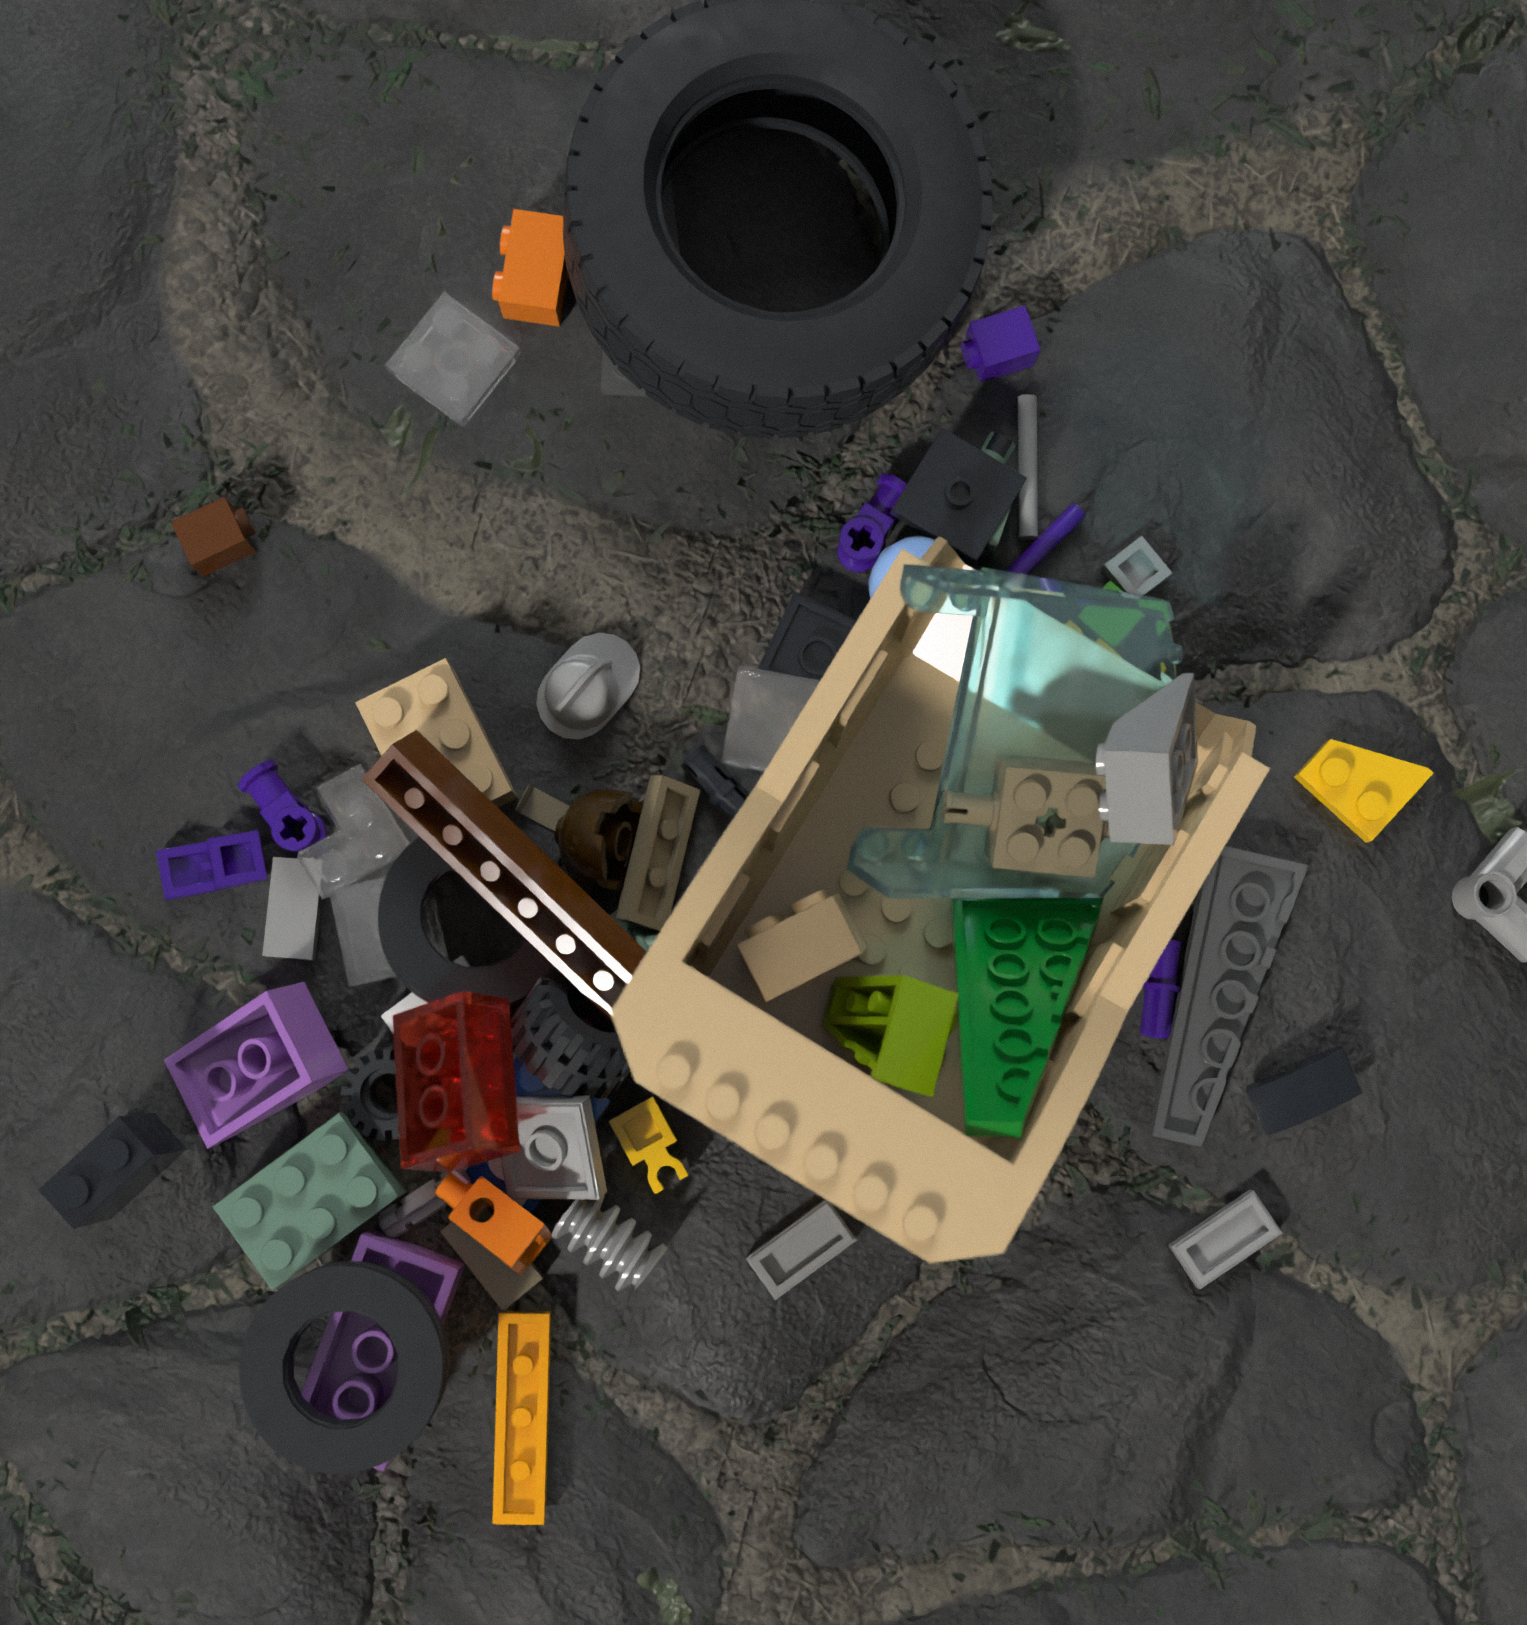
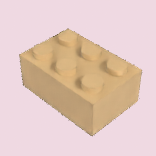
(443, 714)
(803, 946)

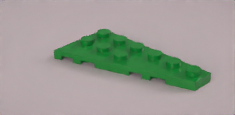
(1014, 986)

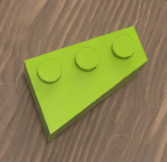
(893, 1027)

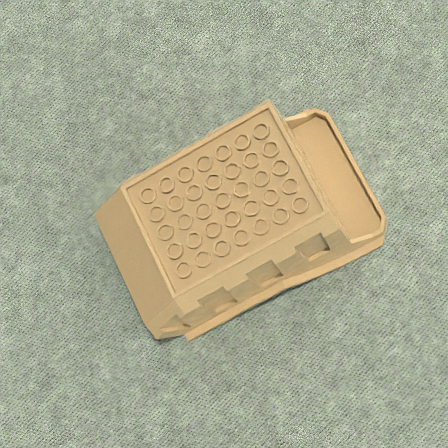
(770, 1071)

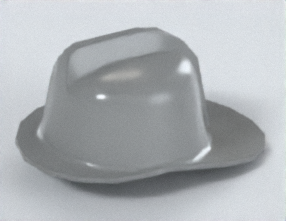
(588, 685)

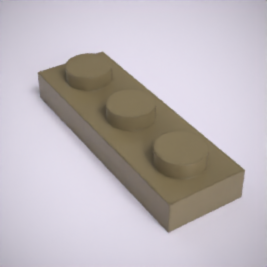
(657, 853)

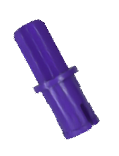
(1160, 994)

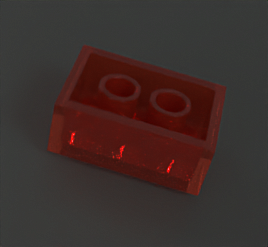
(455, 1082)

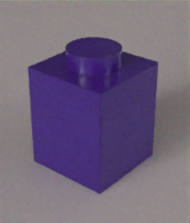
(1000, 344)

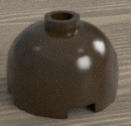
(599, 837)

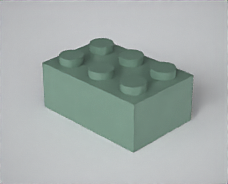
(310, 1200)

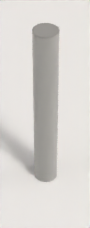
(1028, 467)

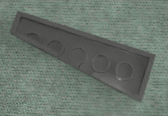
(1223, 967)

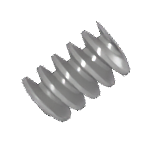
(609, 1241)

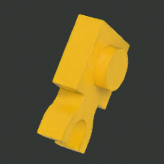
(645, 1136)

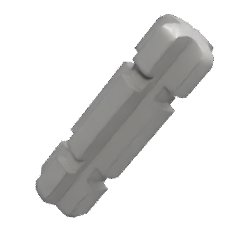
(414, 1208)

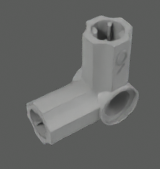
(1502, 876)

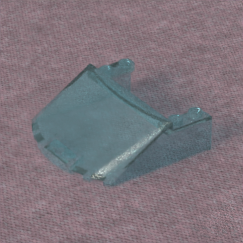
(1037, 679)

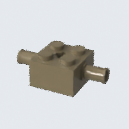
(1020, 793)

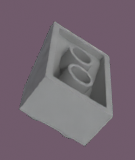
(1150, 766)

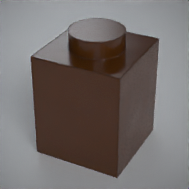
(215, 535)

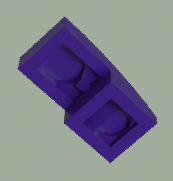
(211, 865)

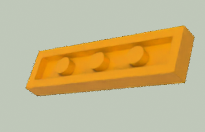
(522, 1418)

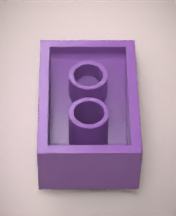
(255, 1063)

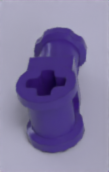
(871, 524)
(281, 808)

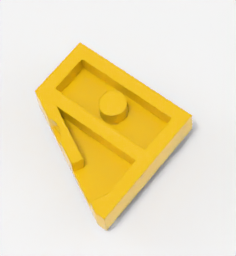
(1361, 785)

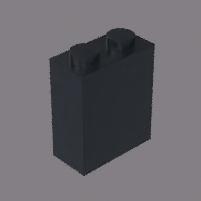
(112, 1169)

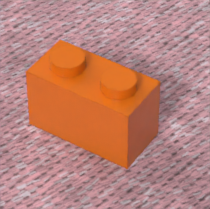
(533, 270)

